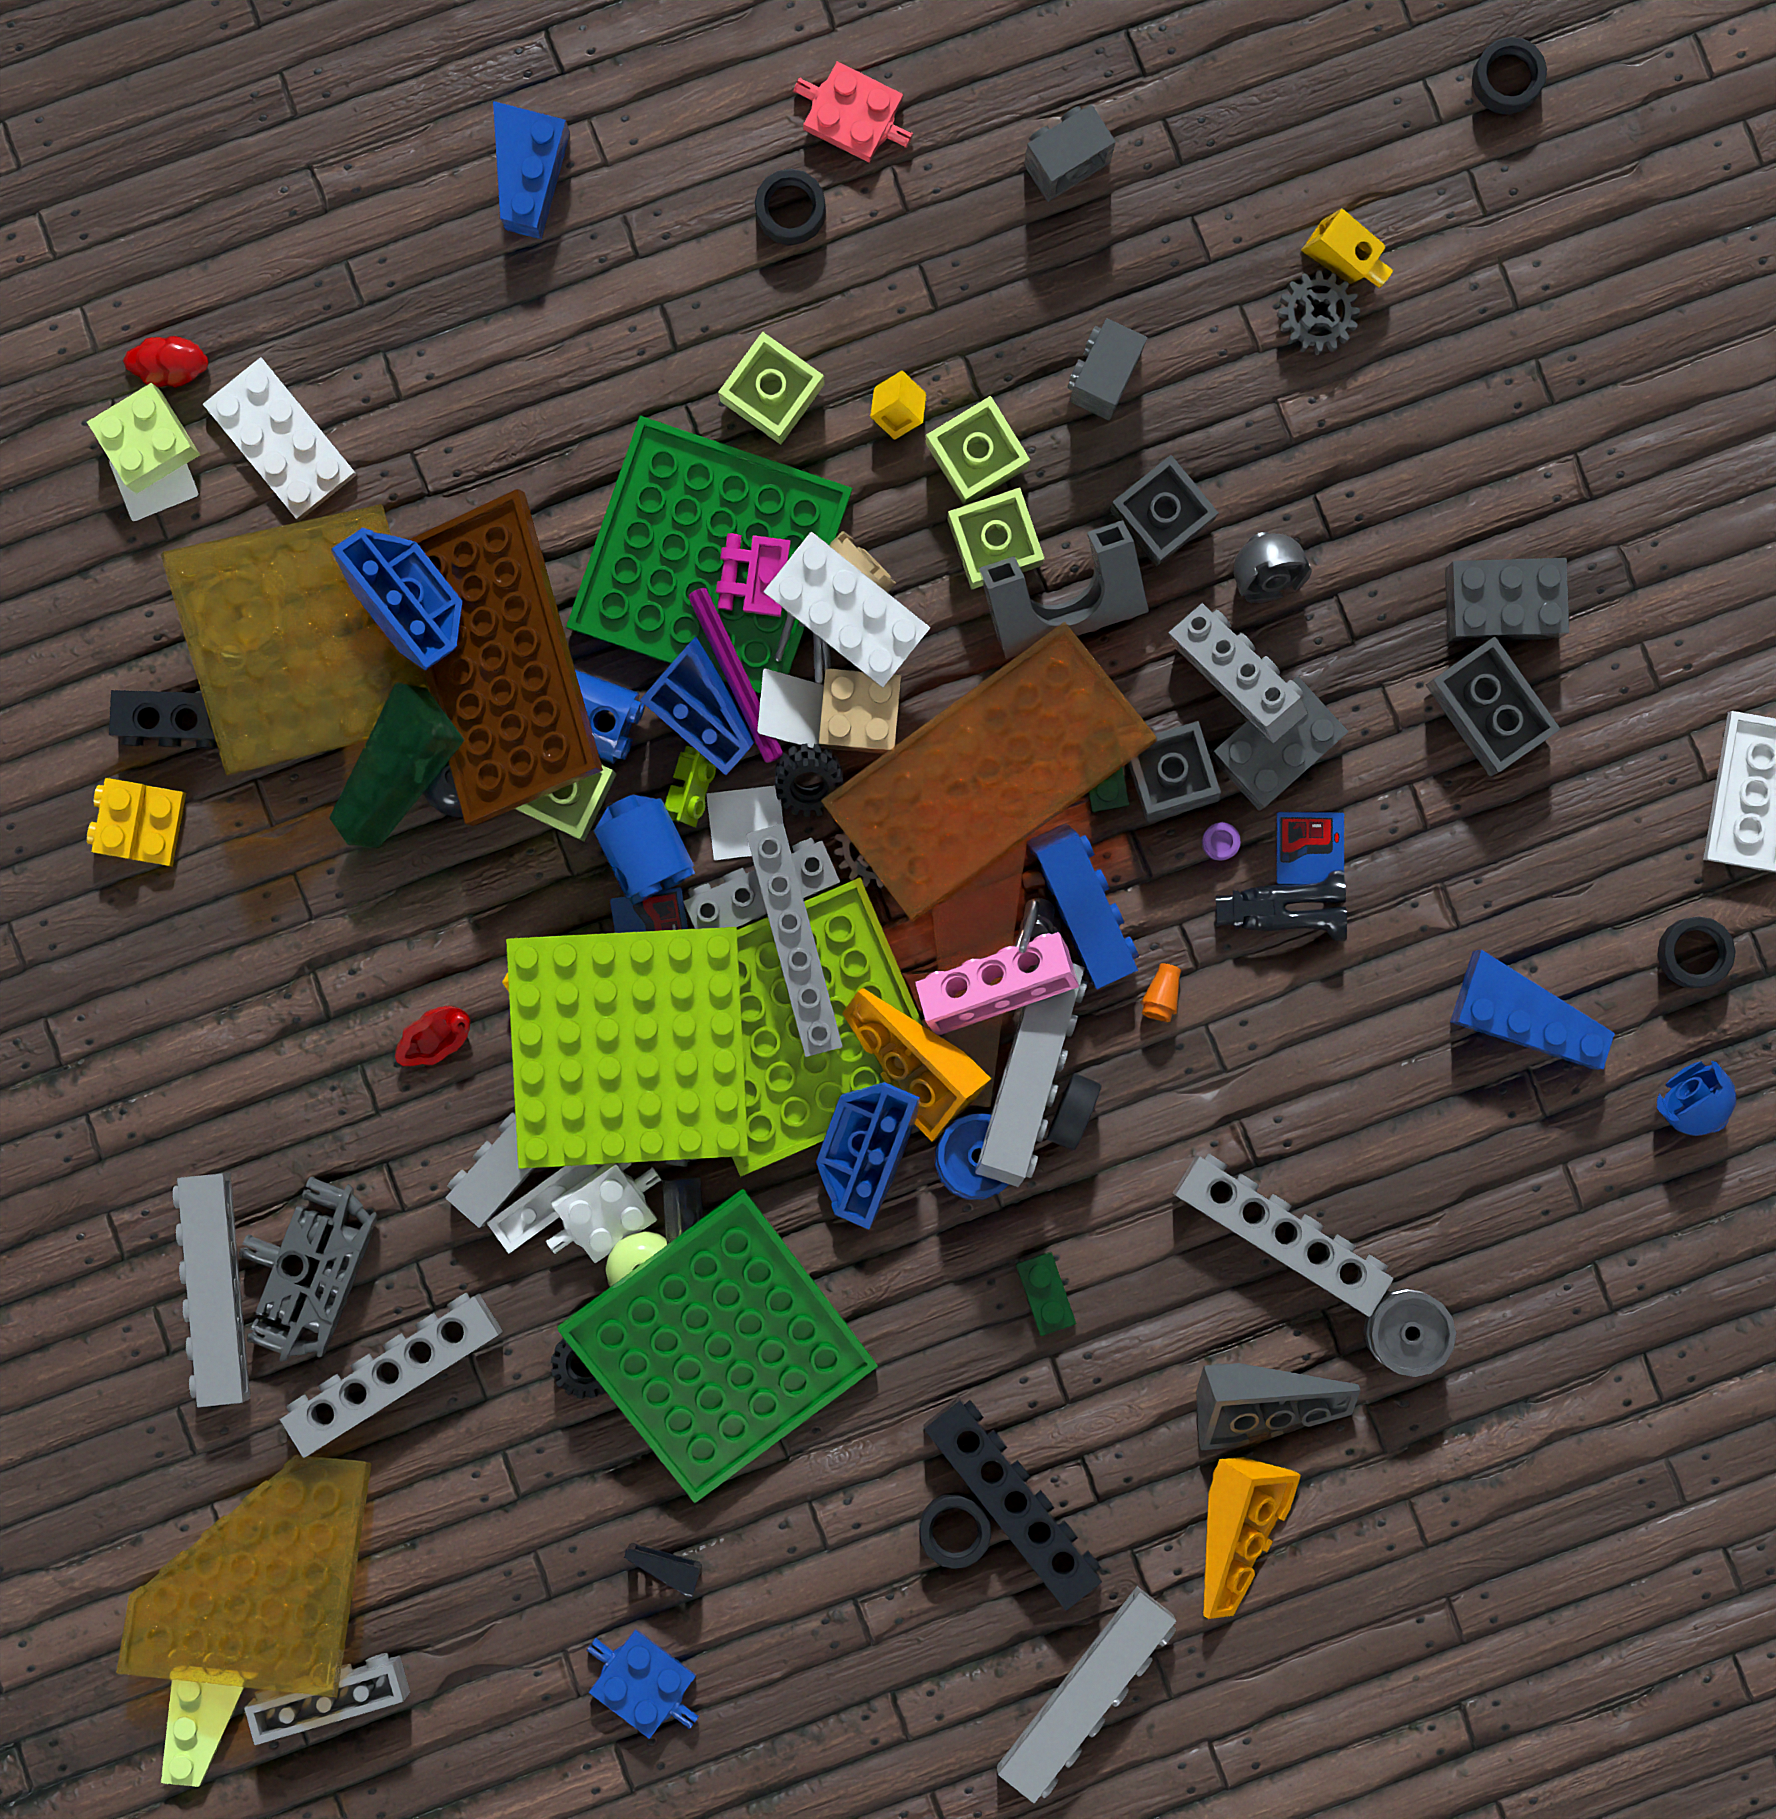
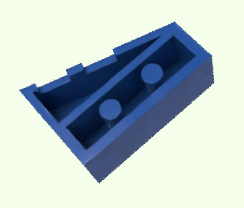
(528, 166)
(701, 708)

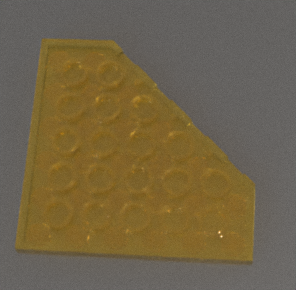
(260, 1590)

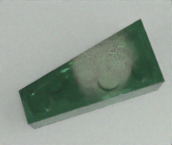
(395, 766)

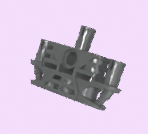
(332, 1278)

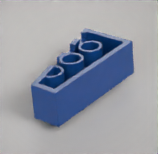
(1084, 904)
(1521, 1012)

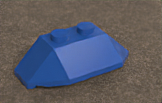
(402, 594)
(865, 1149)

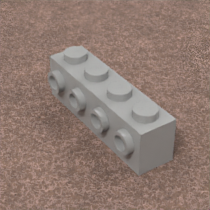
(1238, 672)
(741, 899)
(359, 1691)

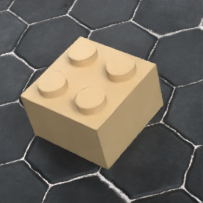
(858, 712)

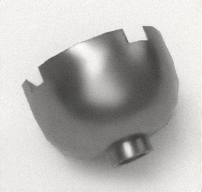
(1270, 565)

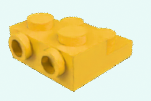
(136, 821)

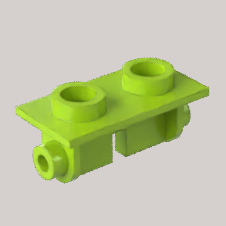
(688, 803)

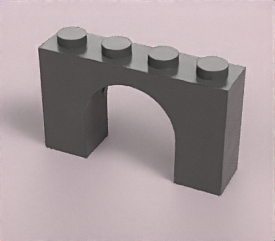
(1111, 596)

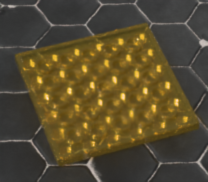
(284, 641)

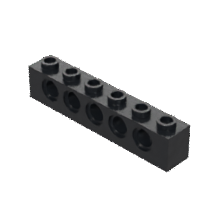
(131, 707)
(1067, 1584)

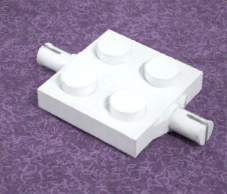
(603, 1210)

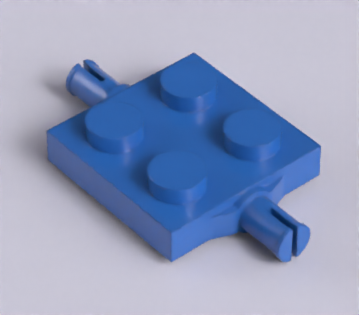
(642, 1683)

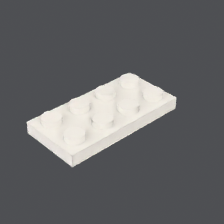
(279, 439)
(846, 609)
(1745, 795)

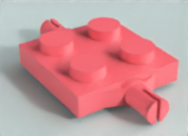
(853, 112)

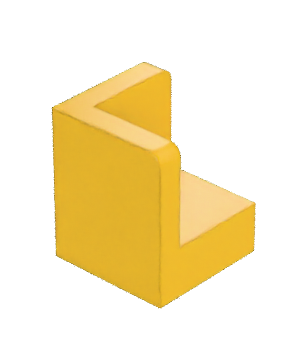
(898, 405)

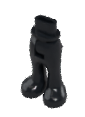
(1265, 910)

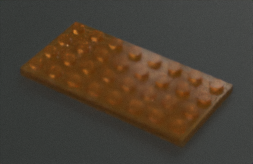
(988, 771)

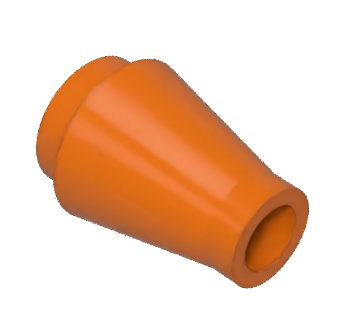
(1162, 995)

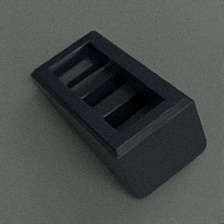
(671, 1569)

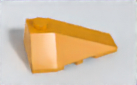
(916, 1061)
(1241, 1514)

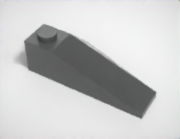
(1253, 1400)

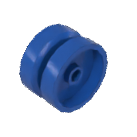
(955, 1162)

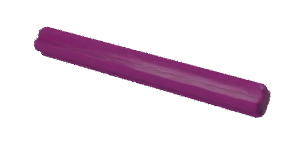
(733, 671)

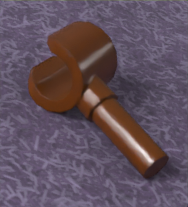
(1033, 881)

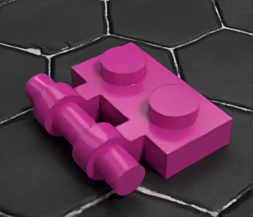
(764, 561)

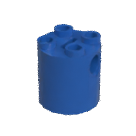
(605, 697)
(643, 847)

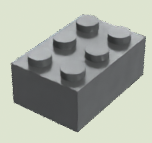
(1507, 599)
(1492, 707)
(1268, 768)

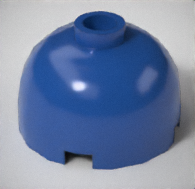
(1699, 1099)

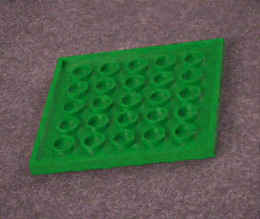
(667, 536)
(717, 1346)

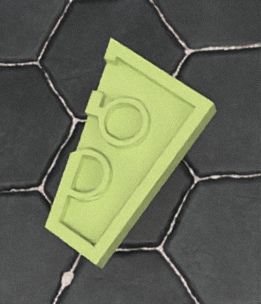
(195, 1729)

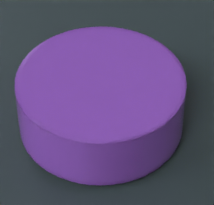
(1221, 841)

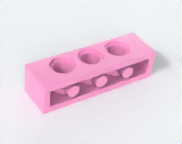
(1015, 990)

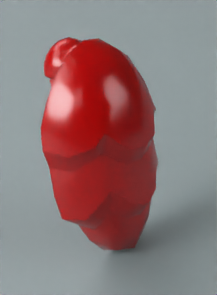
(166, 361)
(433, 1036)

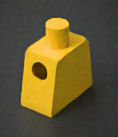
(1348, 249)

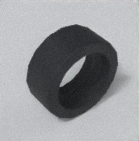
(1513, 47)
(784, 178)
(1724, 943)
(1074, 1111)
(946, 1558)

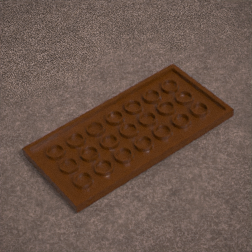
(512, 671)

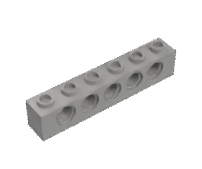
(794, 940)
(1362, 1293)
(311, 1433)

